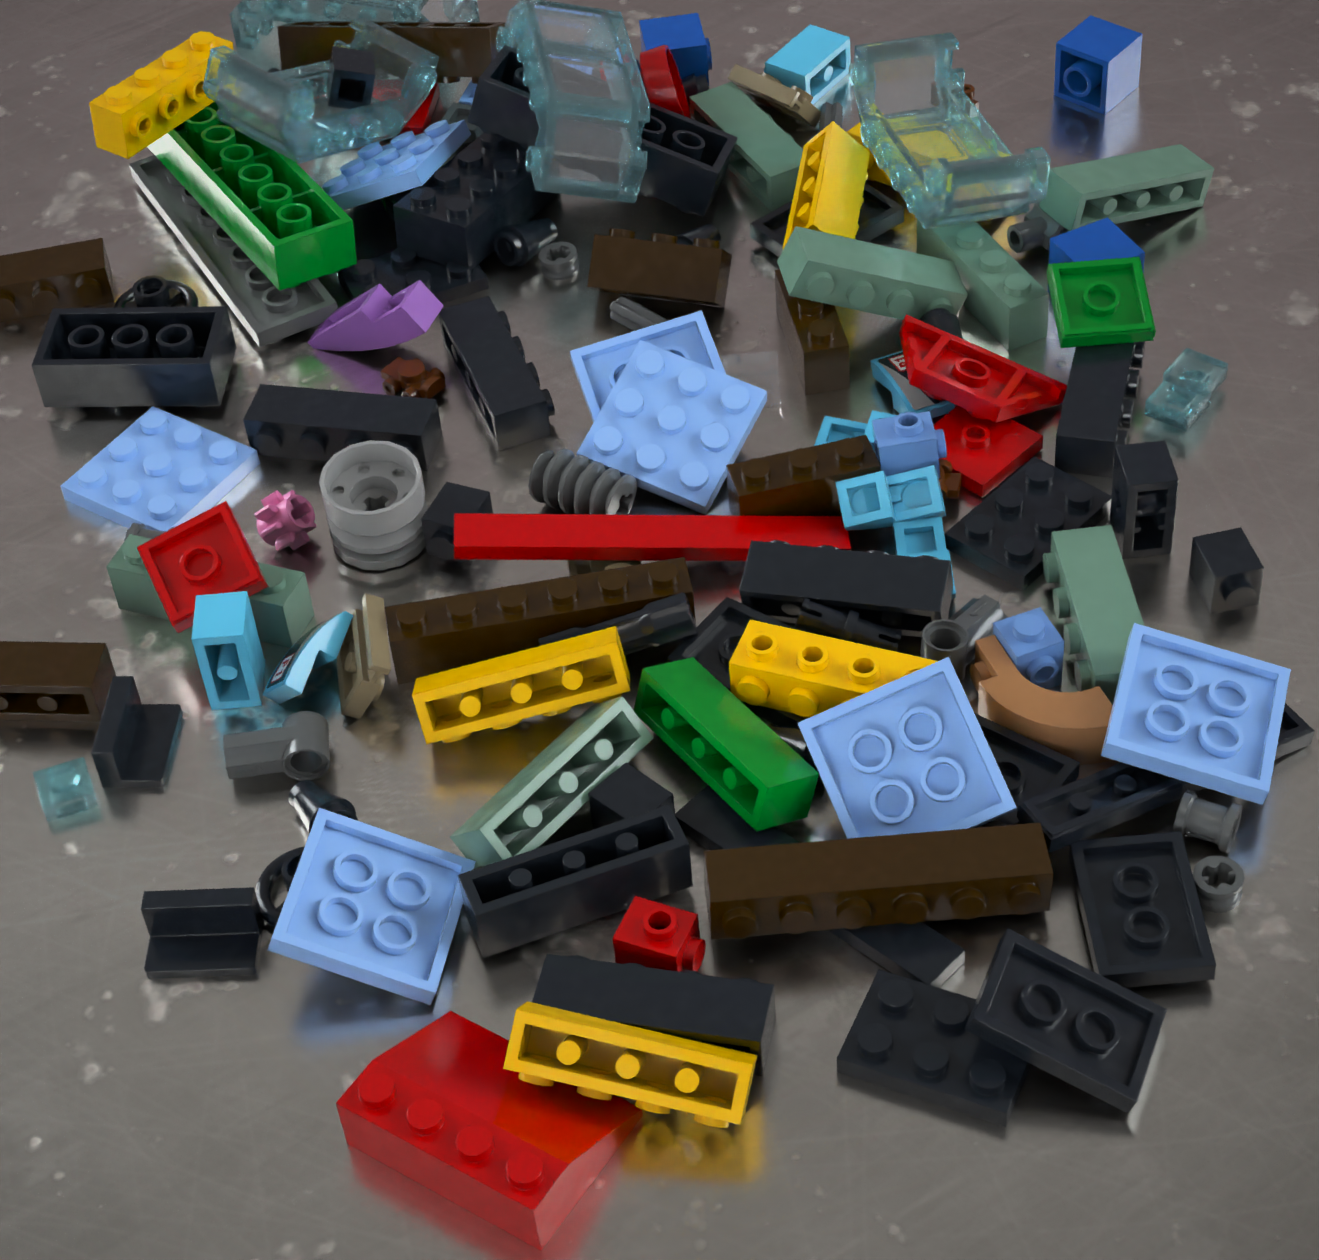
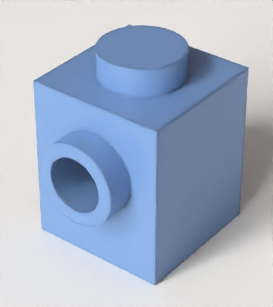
(908, 442)
(1033, 646)

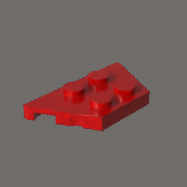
(973, 376)

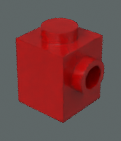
(659, 937)

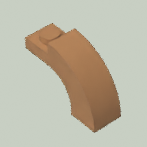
(1059, 720)

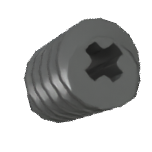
(580, 487)

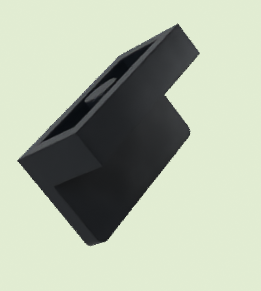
(134, 738)
(202, 932)

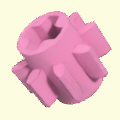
(285, 520)

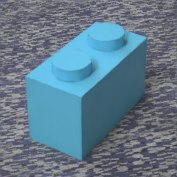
(812, 61)
(228, 650)

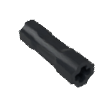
(652, 626)

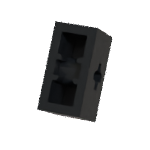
(1143, 499)

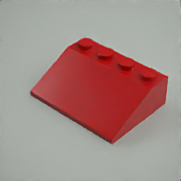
(478, 1132)

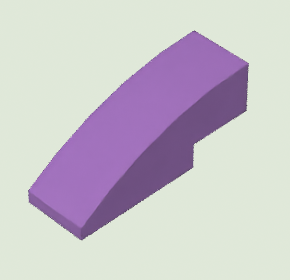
(378, 320)

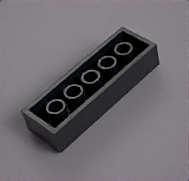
(683, 155)

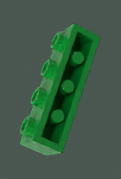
(725, 743)

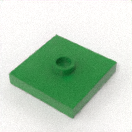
(1100, 302)

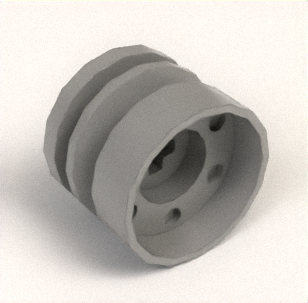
(374, 504)

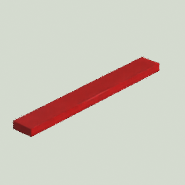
(634, 536)

